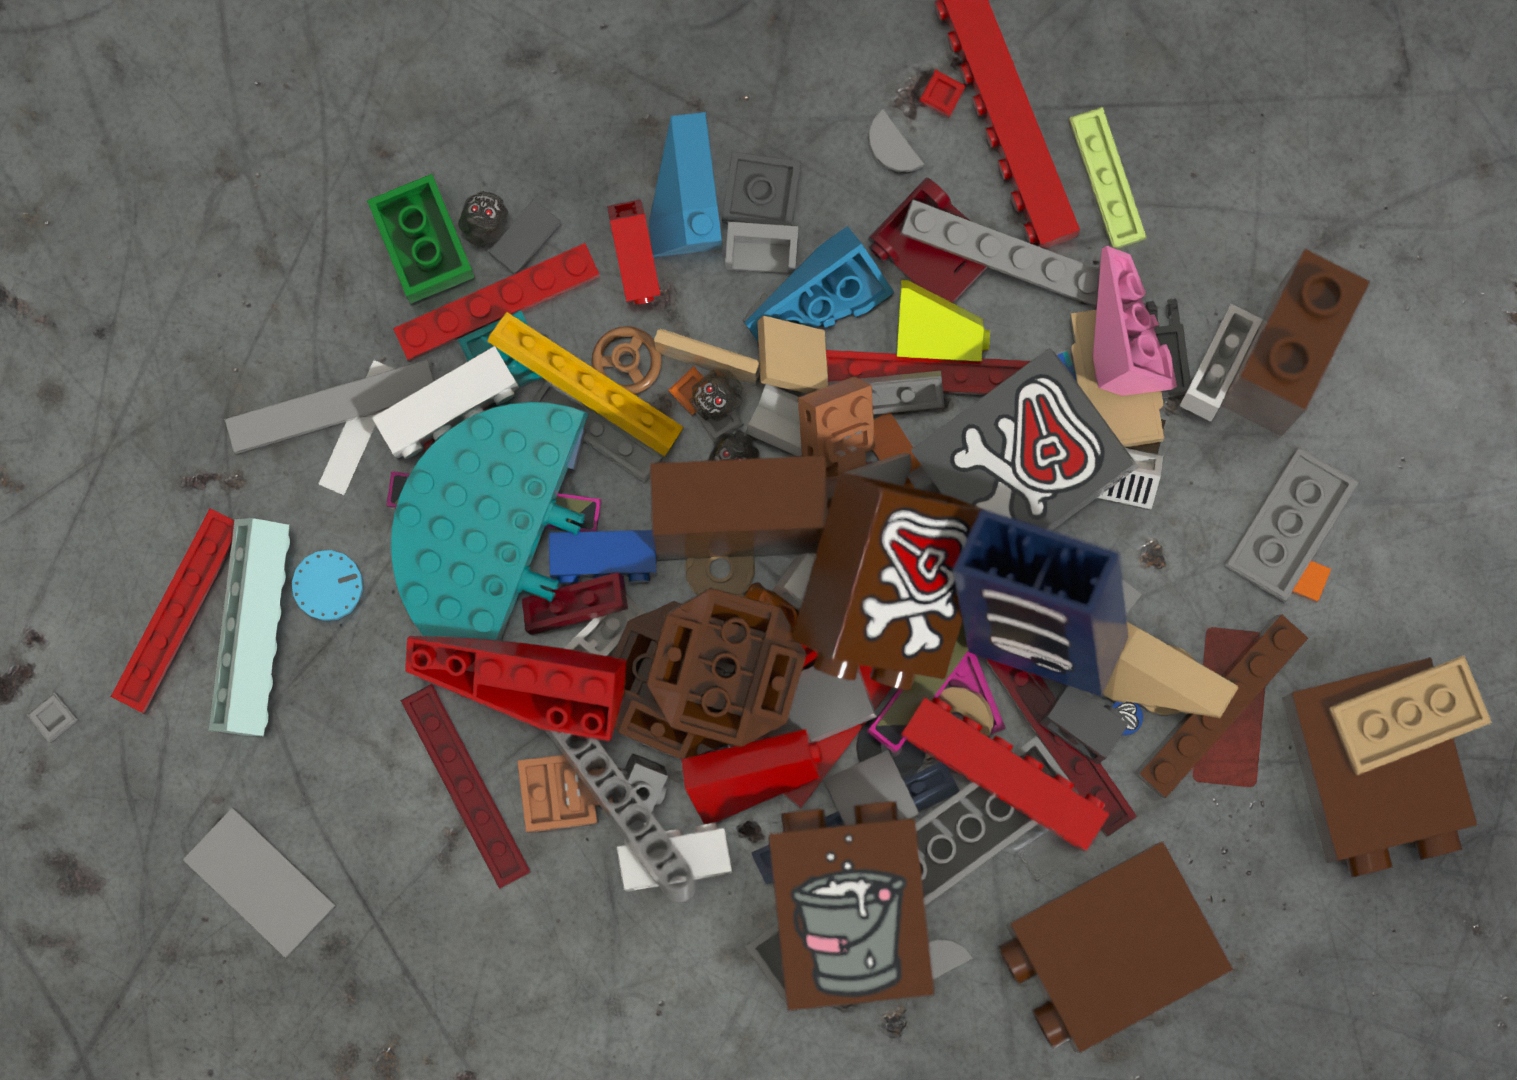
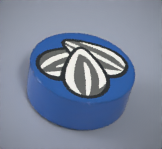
(1131, 714)

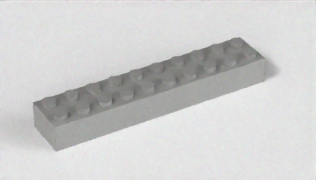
(950, 846)

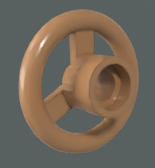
(638, 337)

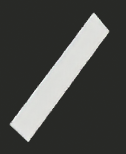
(350, 445)

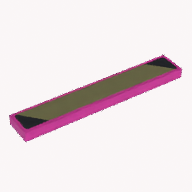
(904, 703)

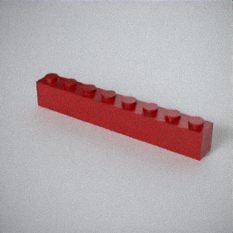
(1010, 121)

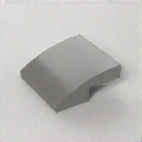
(867, 783)

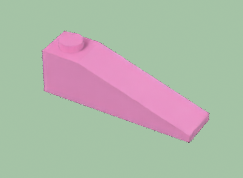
(1125, 342)

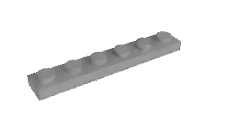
(1001, 252)

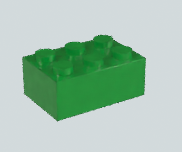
(420, 238)

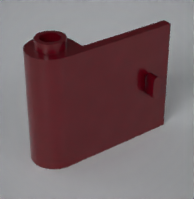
(920, 262)

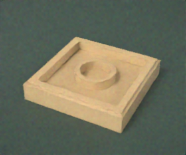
(792, 355)

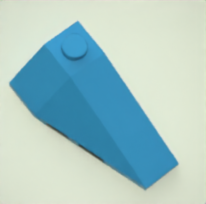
(827, 286)

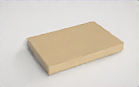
(706, 356)

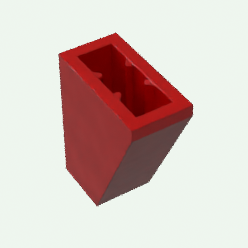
(634, 251)

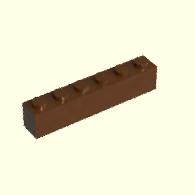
(1198, 733)

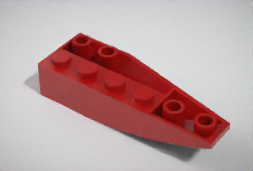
(527, 681)

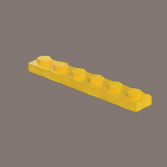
(585, 384)

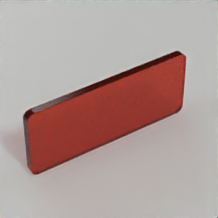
(1236, 753)

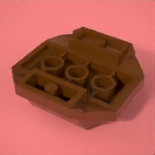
(735, 705)
(639, 711)

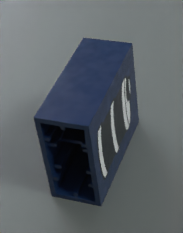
(1042, 602)

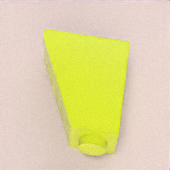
(937, 327)

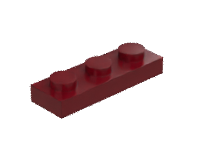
(575, 604)

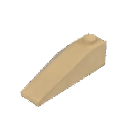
(1166, 678)

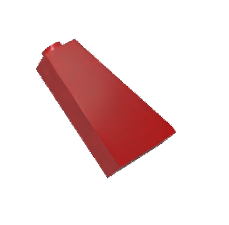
(745, 776)

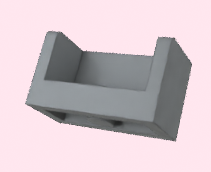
(761, 247)

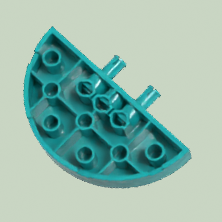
(478, 515)

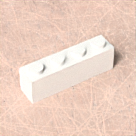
(446, 403)

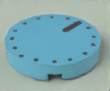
(327, 585)

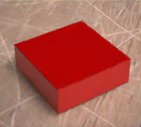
(942, 93)

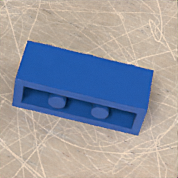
(602, 554)

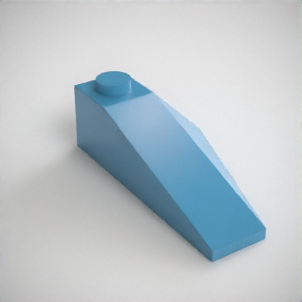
(685, 200)

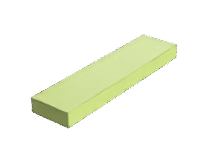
(1107, 178)

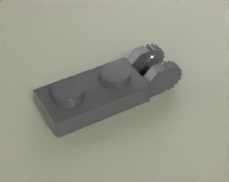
(1174, 337)

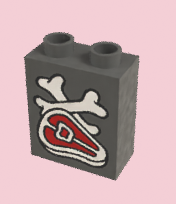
(1026, 449)

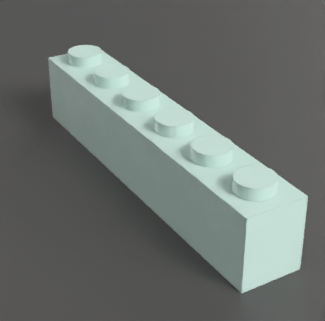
(249, 627)

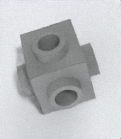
(646, 779)

